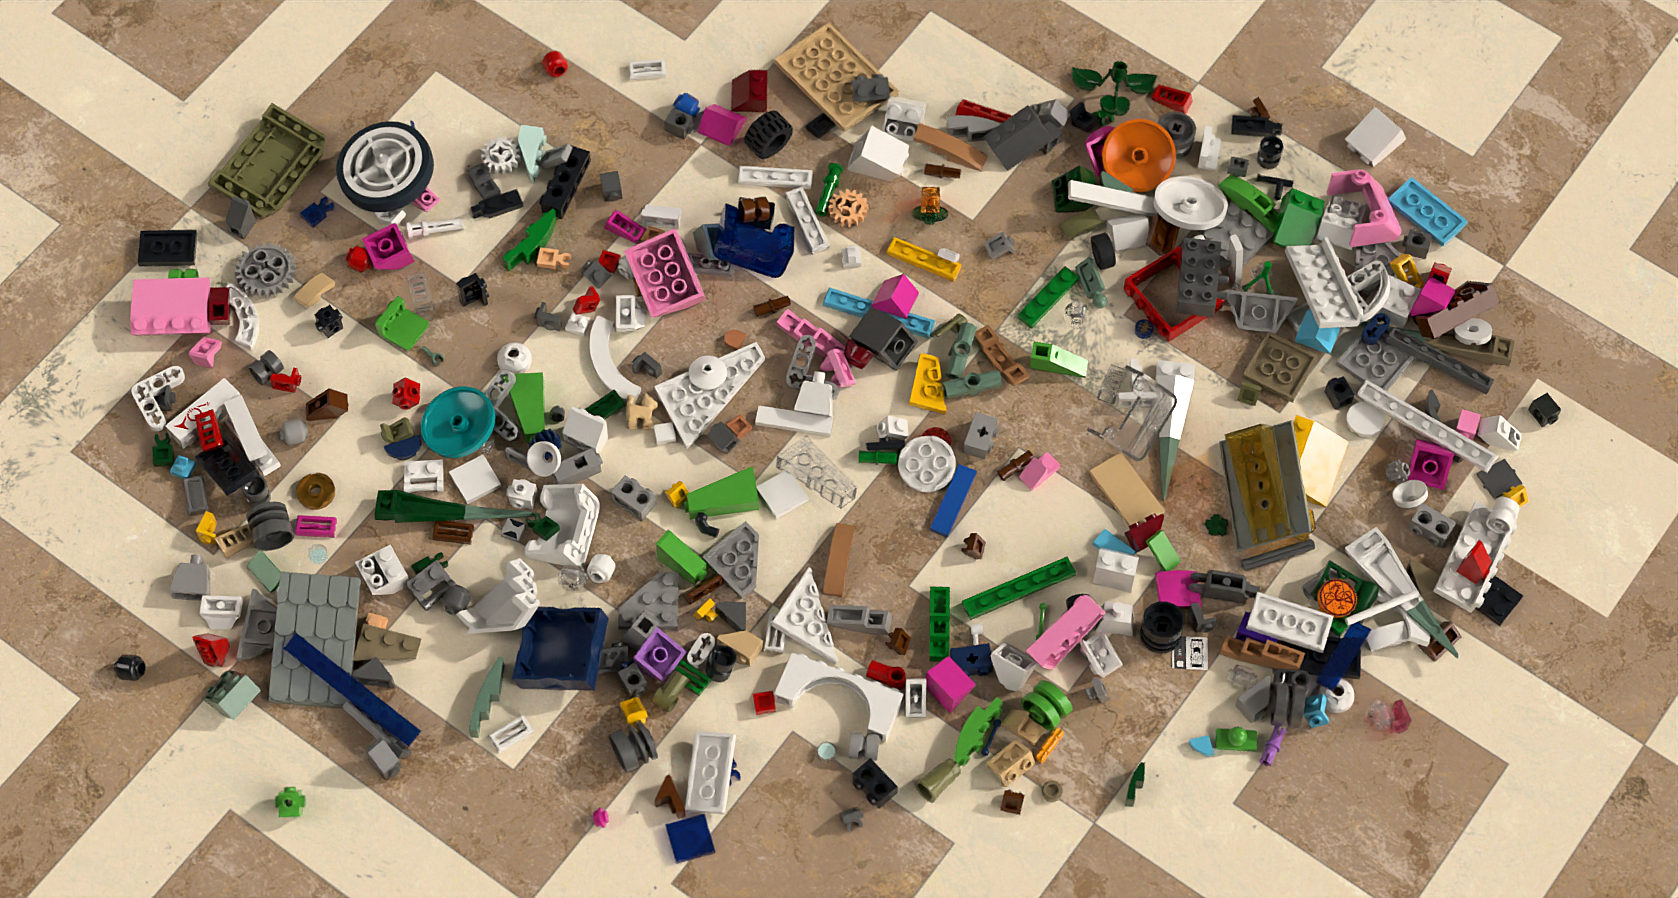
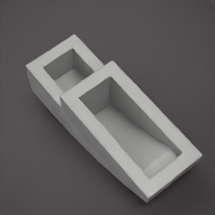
(970, 126)
(860, 619)

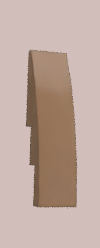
(950, 146)
(1261, 654)

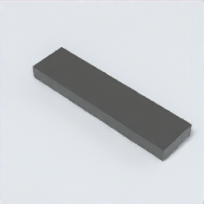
(377, 730)

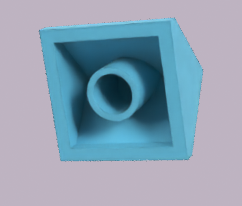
(1315, 337)

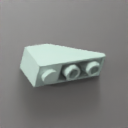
(530, 144)

